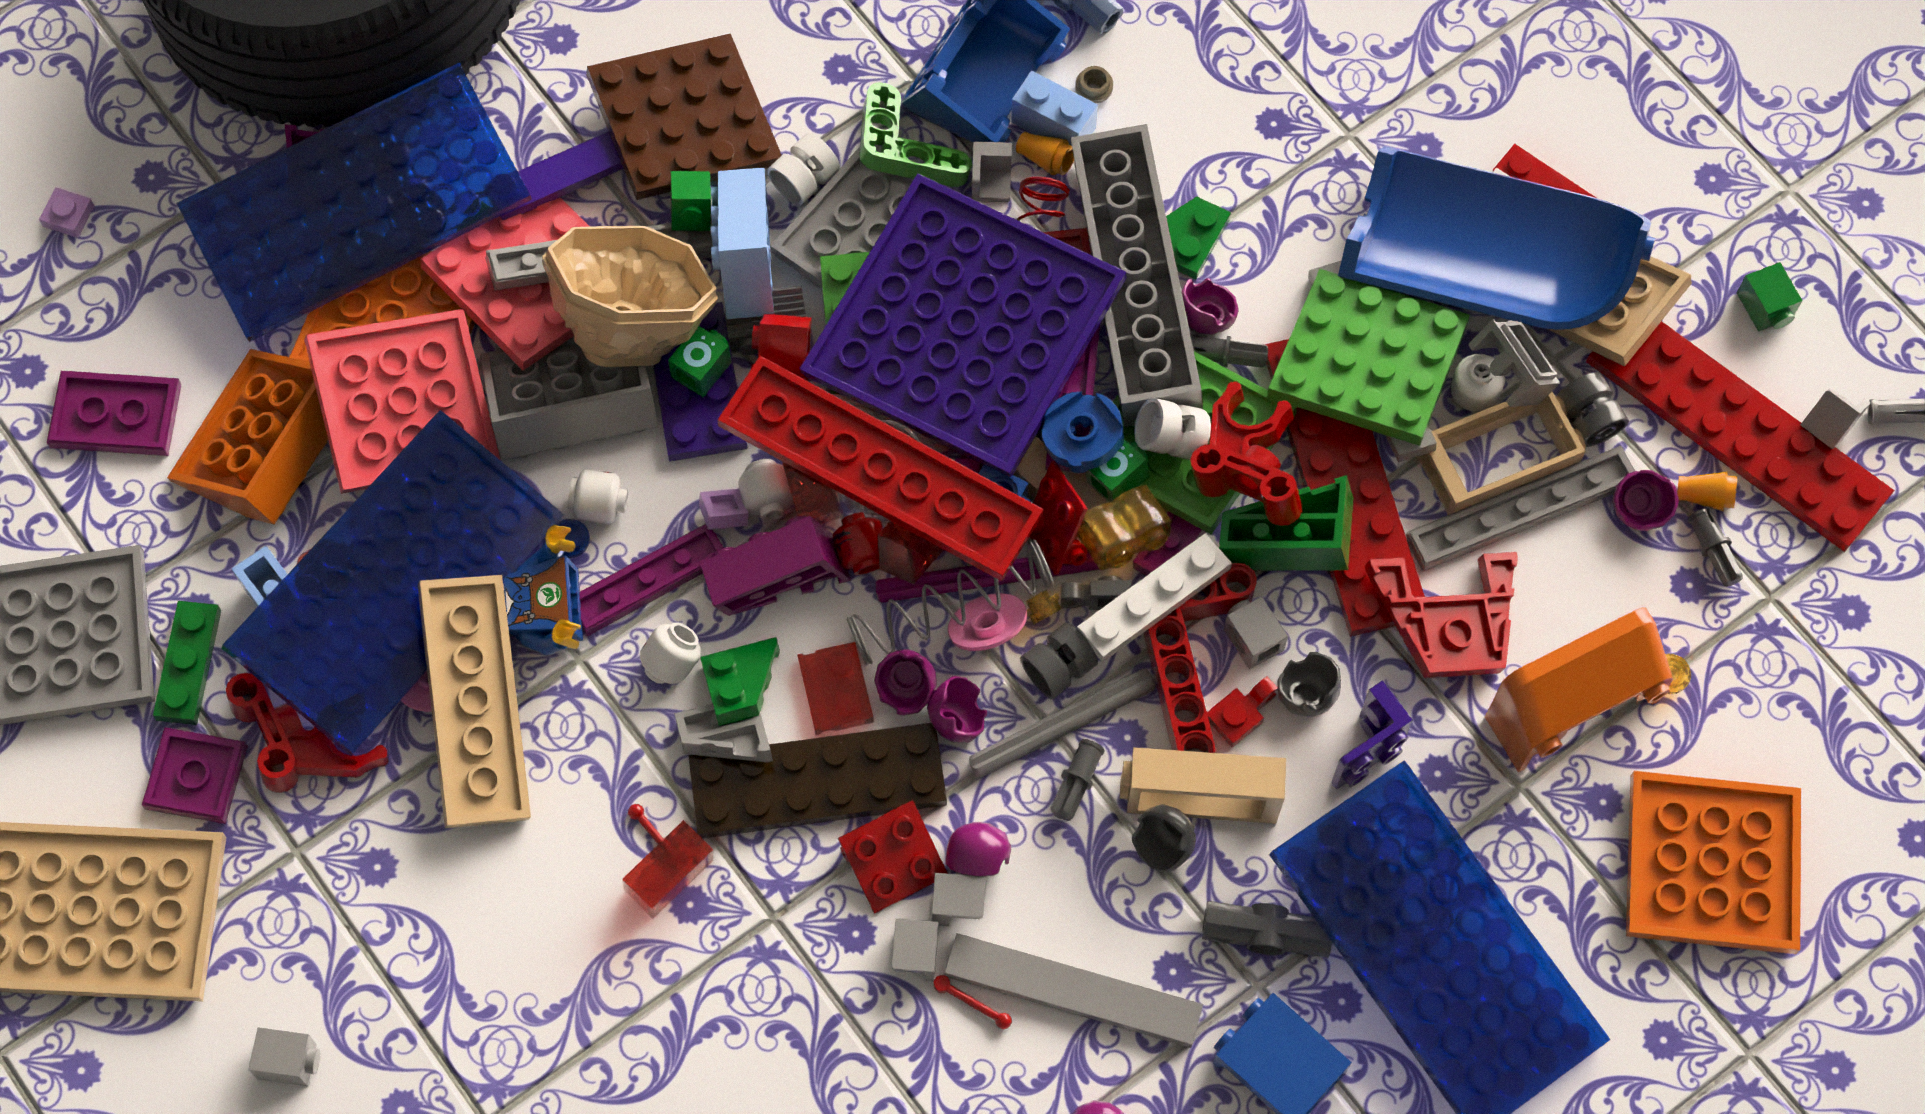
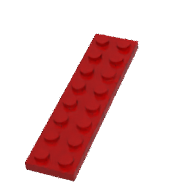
(1749, 434)
(1333, 449)
(880, 468)

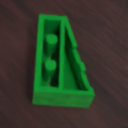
(1312, 542)

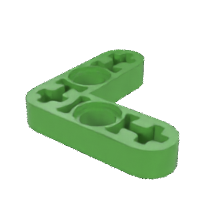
(896, 149)

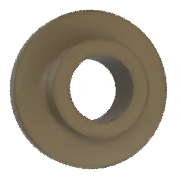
(1098, 76)

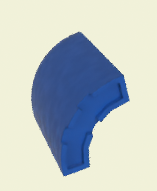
(1494, 242)

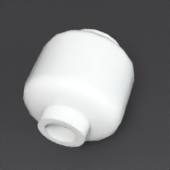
(1475, 385)
(765, 490)
(597, 496)
(670, 653)

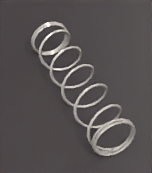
(1033, 552)

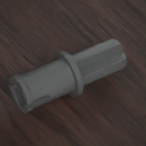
(1230, 351)
(1716, 546)
(1076, 779)

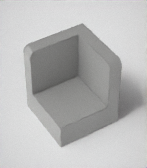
(991, 171)
(1833, 417)
(957, 897)
(915, 947)

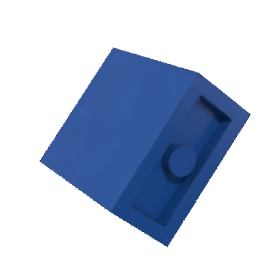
(1281, 1058)

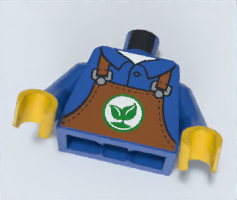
(545, 597)

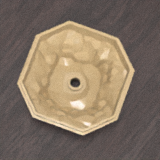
(627, 292)

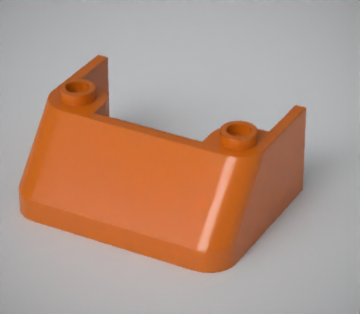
(1577, 684)

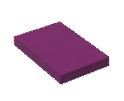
(114, 413)

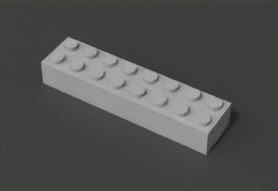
(1130, 231)

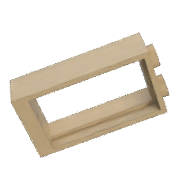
(1445, 477)
(1205, 784)

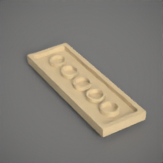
(473, 701)

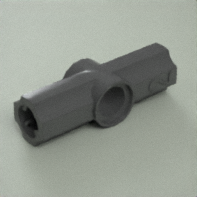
(1265, 929)

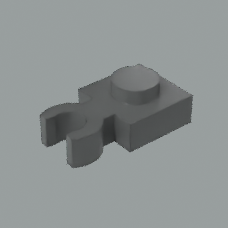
(1094, 595)

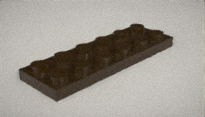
(819, 781)

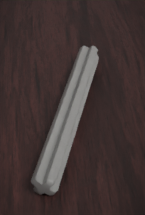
(1061, 723)

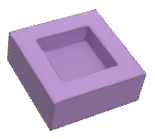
(66, 212)
(723, 509)

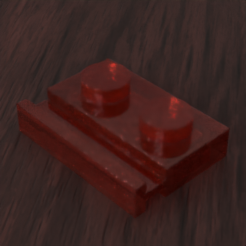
(835, 688)

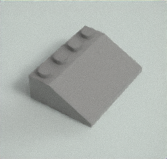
(563, 401)

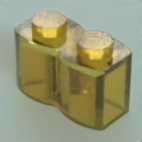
(1124, 527)

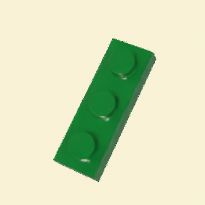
(187, 662)

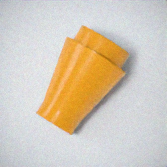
(1047, 152)
(1709, 490)

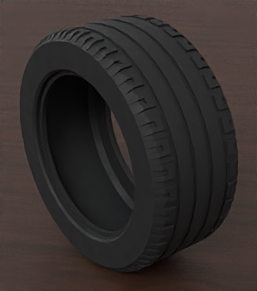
(322, 56)

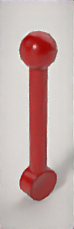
(636, 812)
(943, 985)

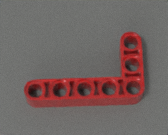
(1180, 659)

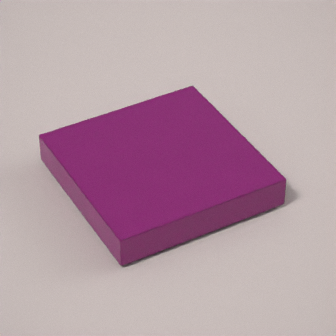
(194, 775)

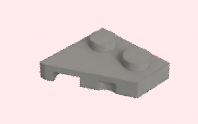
(735, 740)

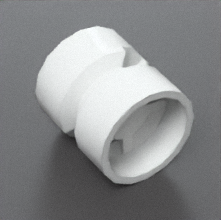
(808, 165)
(1171, 428)

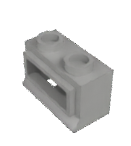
(1521, 356)

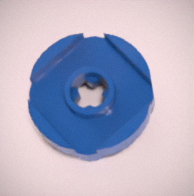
(1082, 452)

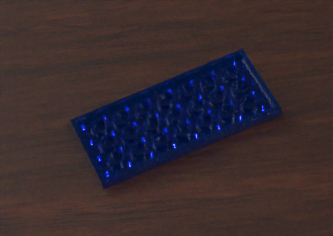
(354, 202)
(346, 621)
(1439, 946)

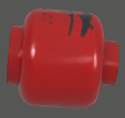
(858, 543)

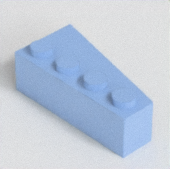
(742, 242)

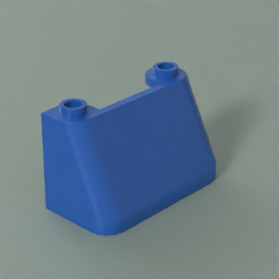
(982, 65)

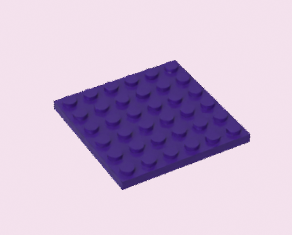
(963, 324)

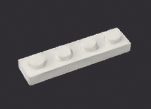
(1154, 597)

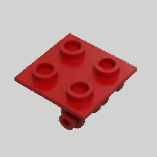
(1060, 520)
(892, 856)

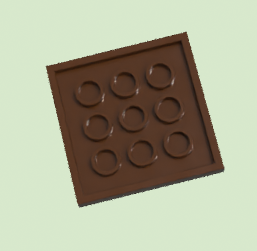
(682, 113)

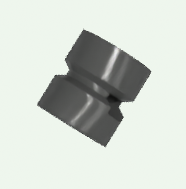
(1590, 405)
(1047, 668)

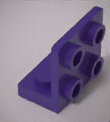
(1386, 726)

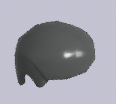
(1310, 685)
(1164, 838)

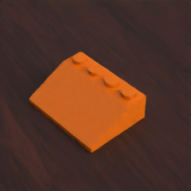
(256, 438)

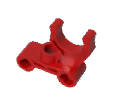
(1242, 463)
(289, 743)

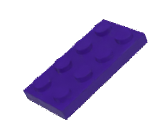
(688, 418)

